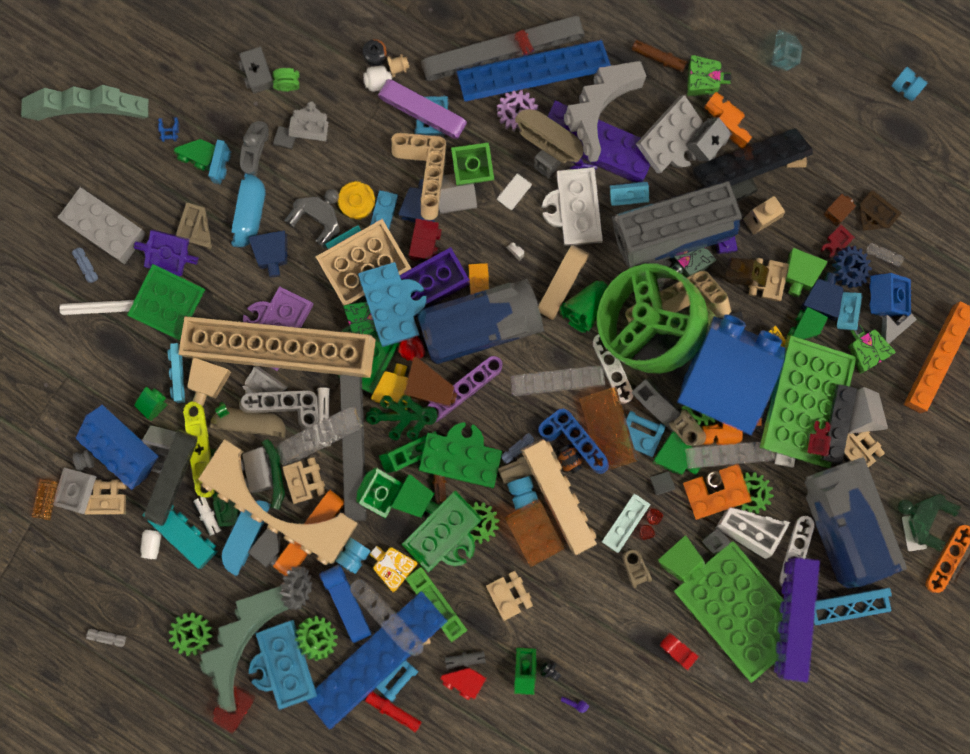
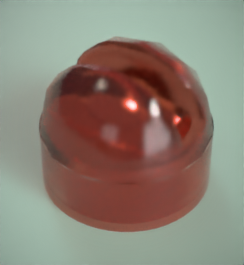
(654, 516)
(646, 532)

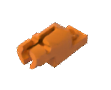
(730, 117)
(724, 433)

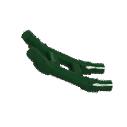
(274, 459)

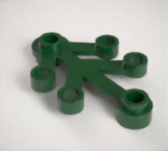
(425, 415)

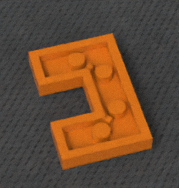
(732, 496)

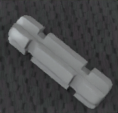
(105, 637)

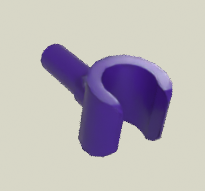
(580, 164)
(581, 706)

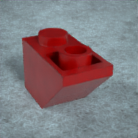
(465, 680)

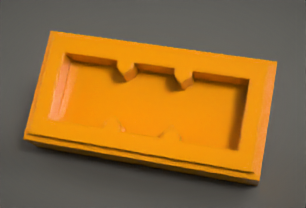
(478, 277)

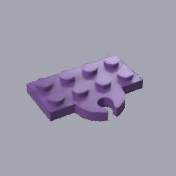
(284, 310)

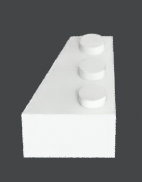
(753, 531)

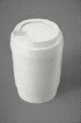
(150, 544)

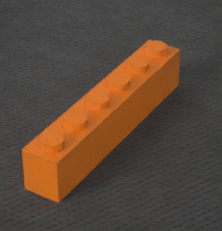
(939, 358)

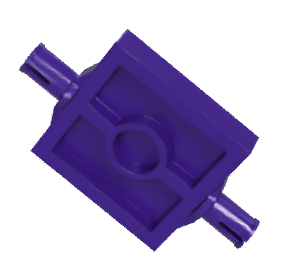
(166, 252)

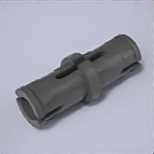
(465, 659)

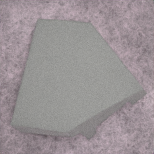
(309, 123)
(261, 382)

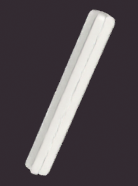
(96, 307)

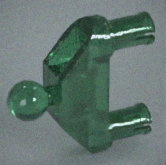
(923, 516)

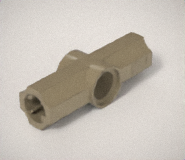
(517, 470)

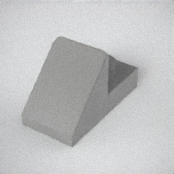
(891, 330)

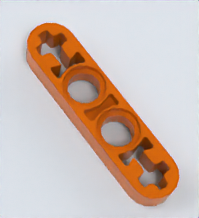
(952, 560)

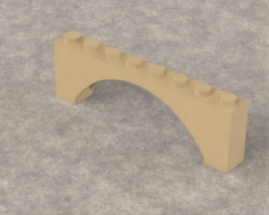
(226, 477)

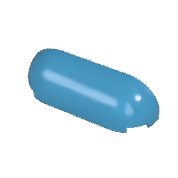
(248, 210)
(242, 540)

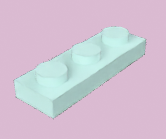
(626, 523)

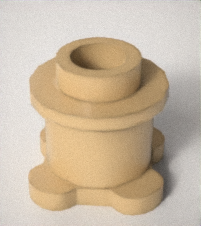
(398, 64)

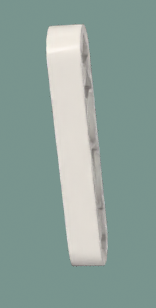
(610, 369)
(792, 550)

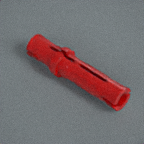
(384, 706)

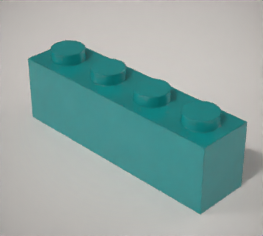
(186, 539)

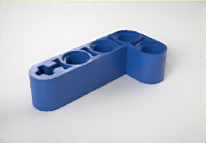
(579, 442)
(346, 603)

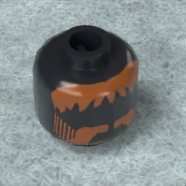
(374, 52)
(570, 459)

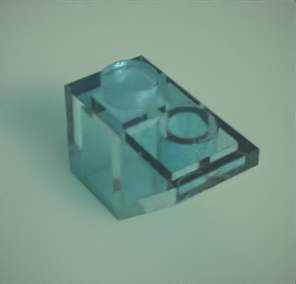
(787, 51)

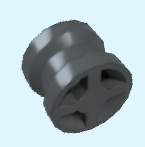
(83, 460)

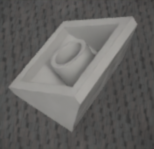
(455, 197)
(867, 412)

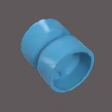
(915, 87)
(522, 490)
(352, 555)

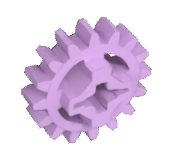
(507, 108)

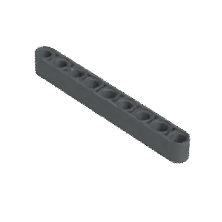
(501, 48)
(353, 449)

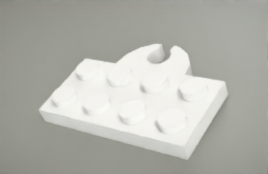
(576, 207)

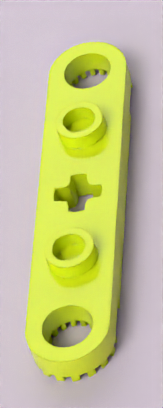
(197, 427)

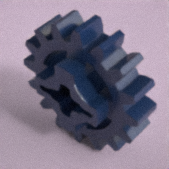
(851, 276)

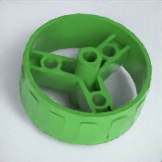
(640, 279)

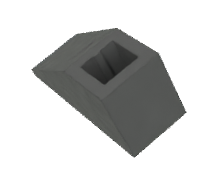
(656, 402)

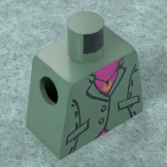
(693, 262)

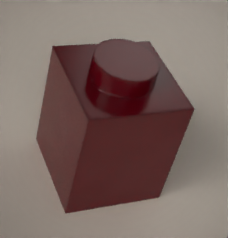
(427, 230)
(422, 249)

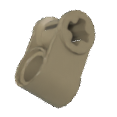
(685, 426)
(636, 569)

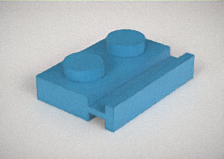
(221, 155)

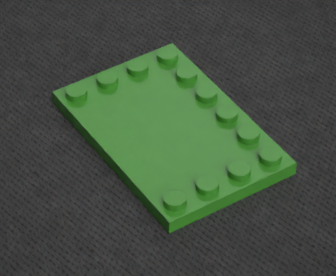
(804, 396)
(737, 610)

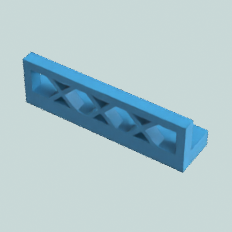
(853, 598)

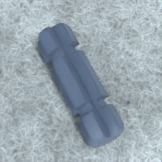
(85, 265)
(515, 449)

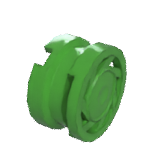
(285, 79)

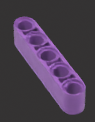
(422, 109)
(473, 385)

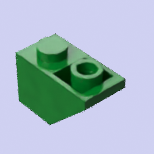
(196, 152)
(809, 324)
(151, 403)

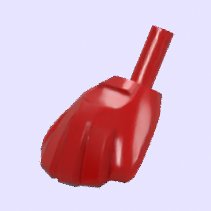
(412, 348)

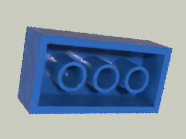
(116, 447)

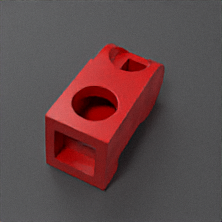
(679, 651)

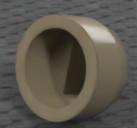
(716, 481)

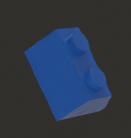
(890, 295)

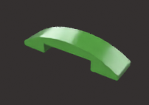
(421, 582)

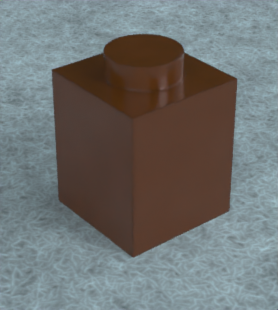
(839, 209)

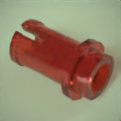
(523, 41)

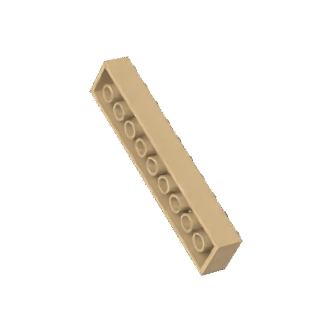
(277, 346)

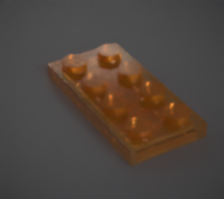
(609, 427)

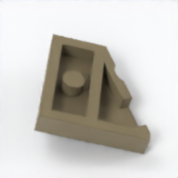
(195, 226)

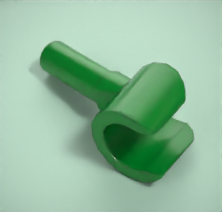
(221, 410)

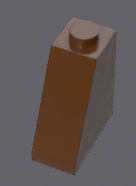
(429, 386)

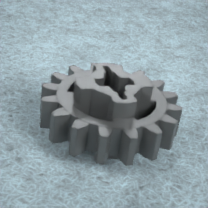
(296, 587)

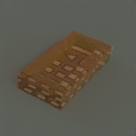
(44, 499)

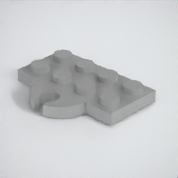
(669, 135)

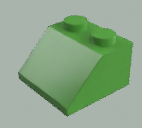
(472, 164)

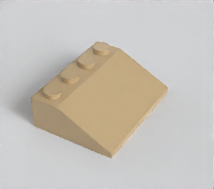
(357, 254)

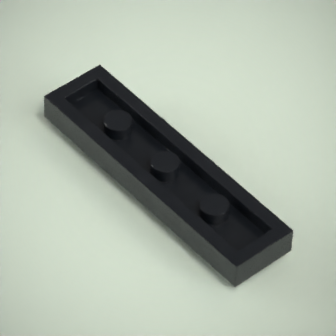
(840, 422)

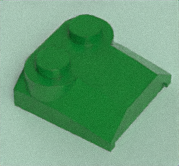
(378, 492)

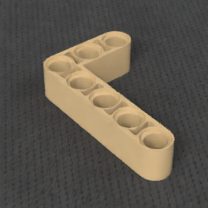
(433, 151)
(676, 297)

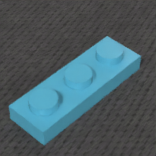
(176, 374)

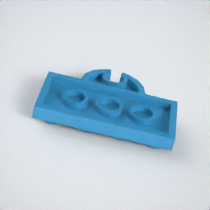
(391, 303)
(282, 666)

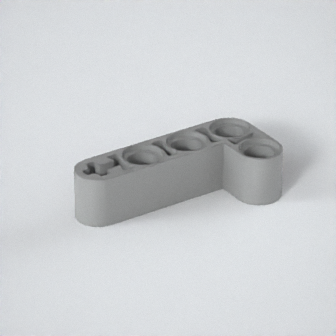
(279, 406)

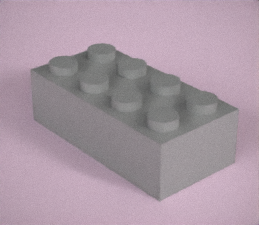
(101, 225)

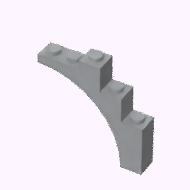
(609, 84)

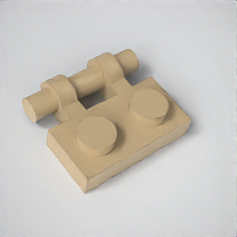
(775, 281)
(855, 449)
(298, 483)
(107, 504)
(504, 599)

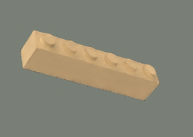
(558, 496)

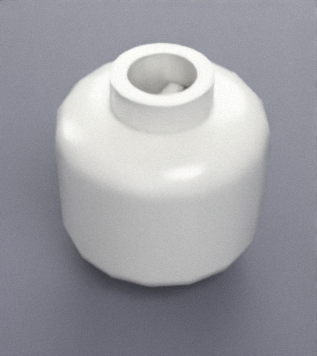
(376, 77)

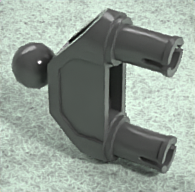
(253, 146)
(319, 211)

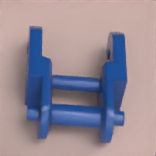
(175, 129)

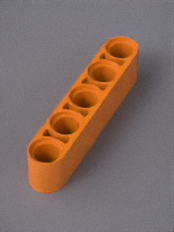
(326, 510)

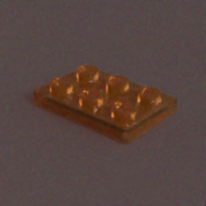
(534, 532)

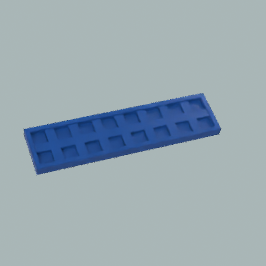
(532, 70)
(373, 663)

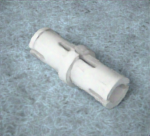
(207, 516)

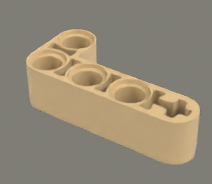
(562, 281)

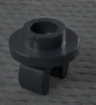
(548, 669)

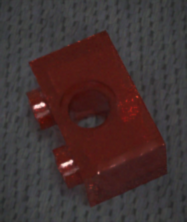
(229, 720)

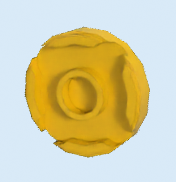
(356, 200)

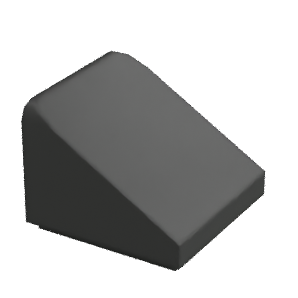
(662, 483)

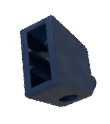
(412, 204)
(270, 251)
(825, 297)

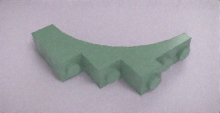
(102, 99)
(233, 637)

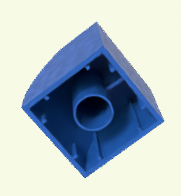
(733, 373)

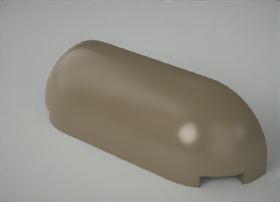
(549, 136)
(253, 423)

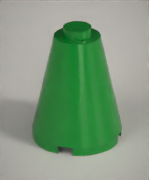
(584, 306)

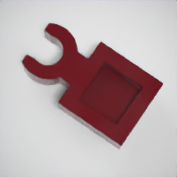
(838, 239)
(820, 443)

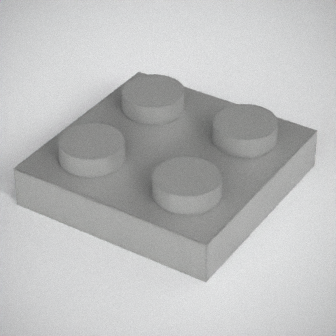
(74, 490)

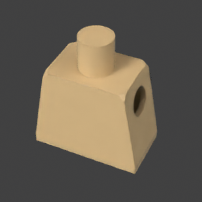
(765, 214)
(206, 380)

